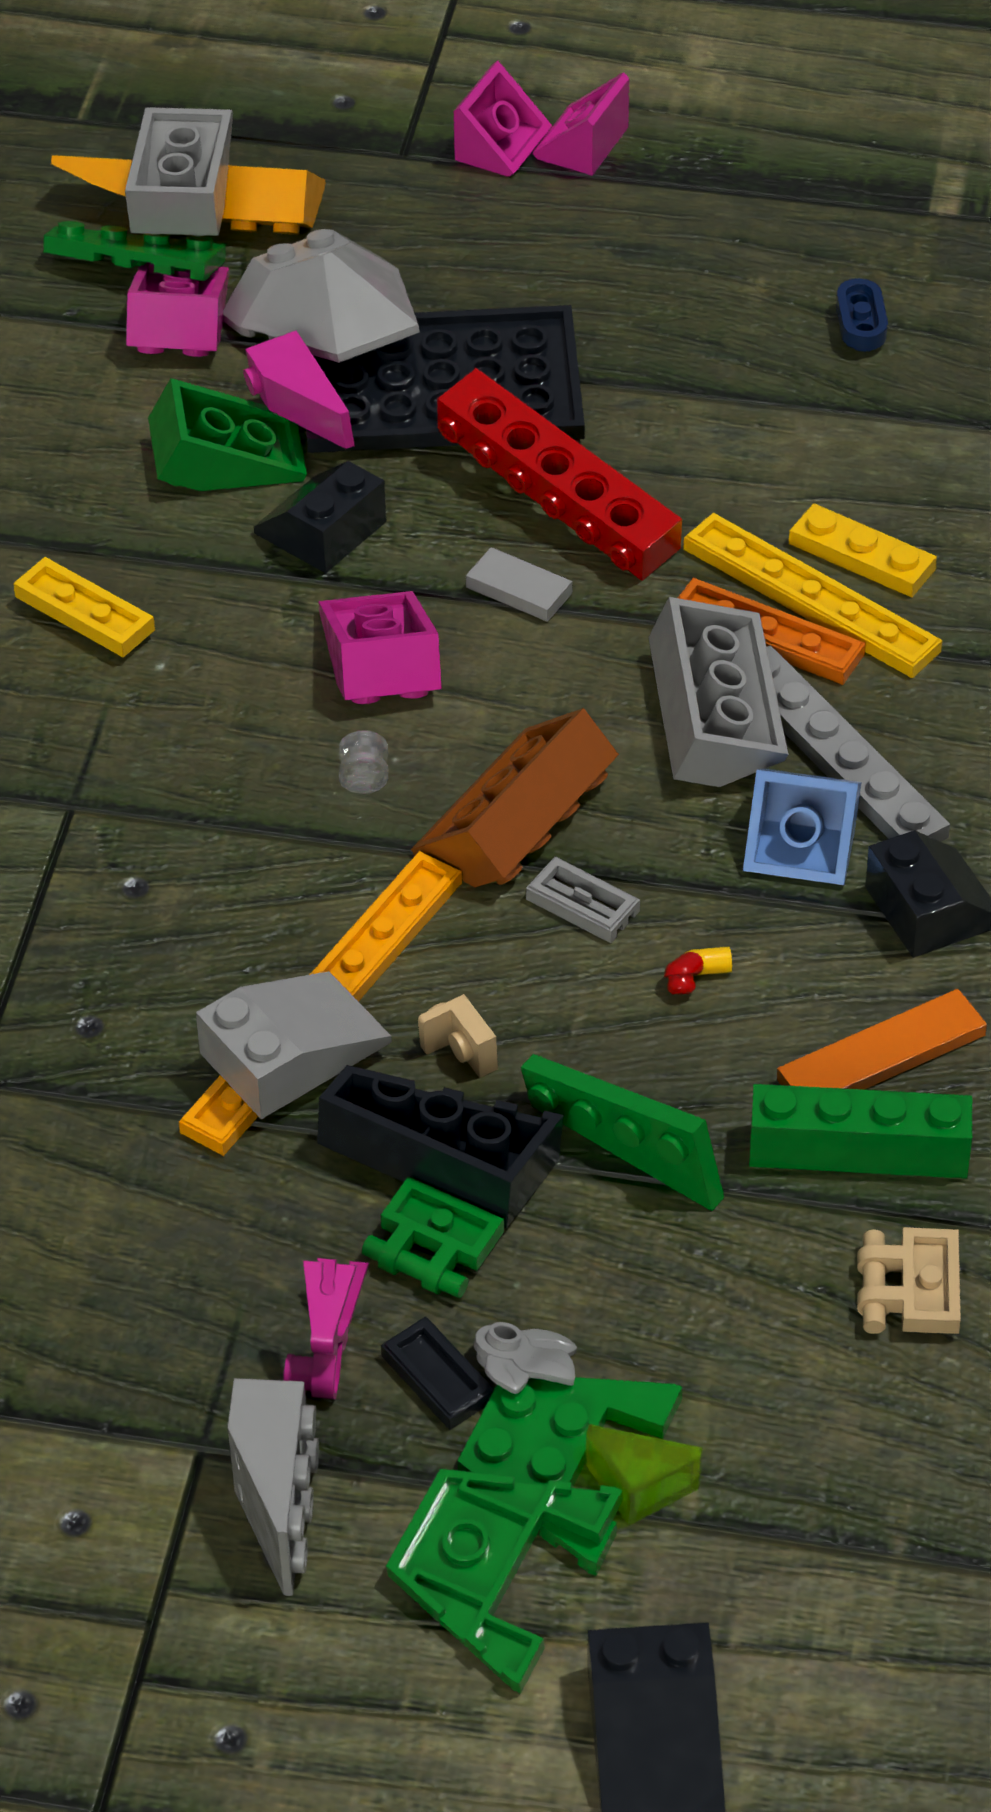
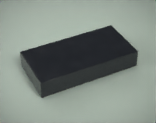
(437, 1372)

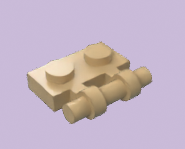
(929, 1280)

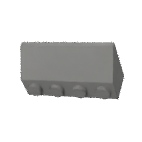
(715, 692)

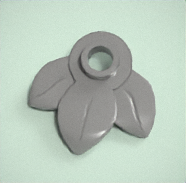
(517, 1355)

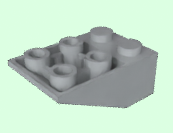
(271, 1467)

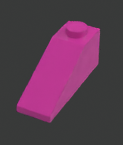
(297, 388)

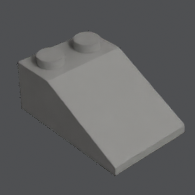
(179, 172)
(286, 1037)

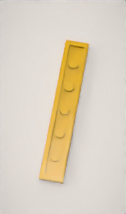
(812, 594)

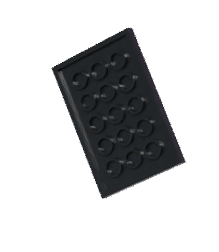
(397, 386)

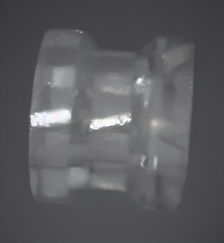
(363, 762)

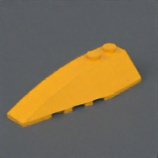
(253, 194)

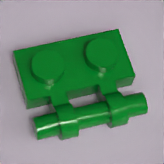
(440, 1224)

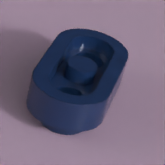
(861, 314)

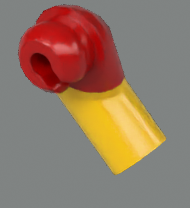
(696, 962)

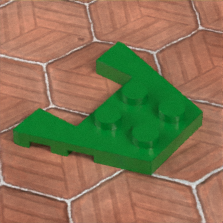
(543, 1438)
(470, 1546)

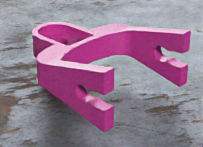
(331, 1304)

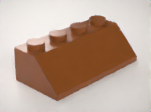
(520, 799)

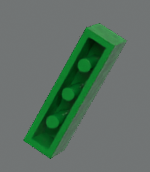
(861, 1131)

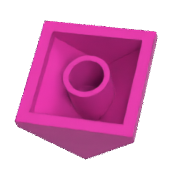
(497, 124)
(588, 128)

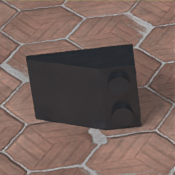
(655, 1719)

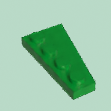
(132, 250)
(635, 1128)

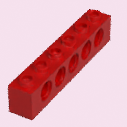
(559, 474)

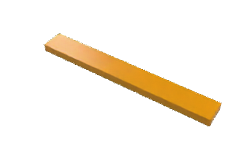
(356, 963)

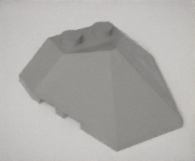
(328, 292)

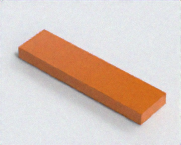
(795, 639)
(889, 1046)

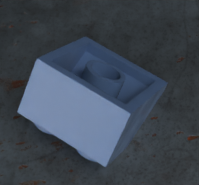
(801, 826)

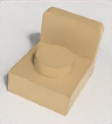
(463, 1029)

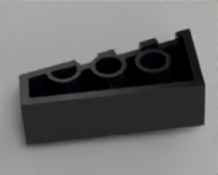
(440, 1139)

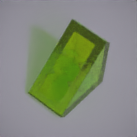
(644, 1467)

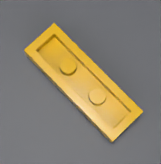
(862, 550)
(84, 606)

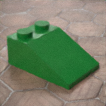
(221, 441)

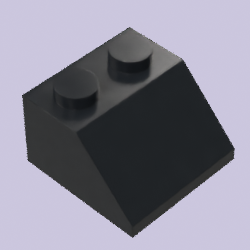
(327, 516)
(926, 892)

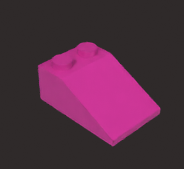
(175, 311)
(381, 646)

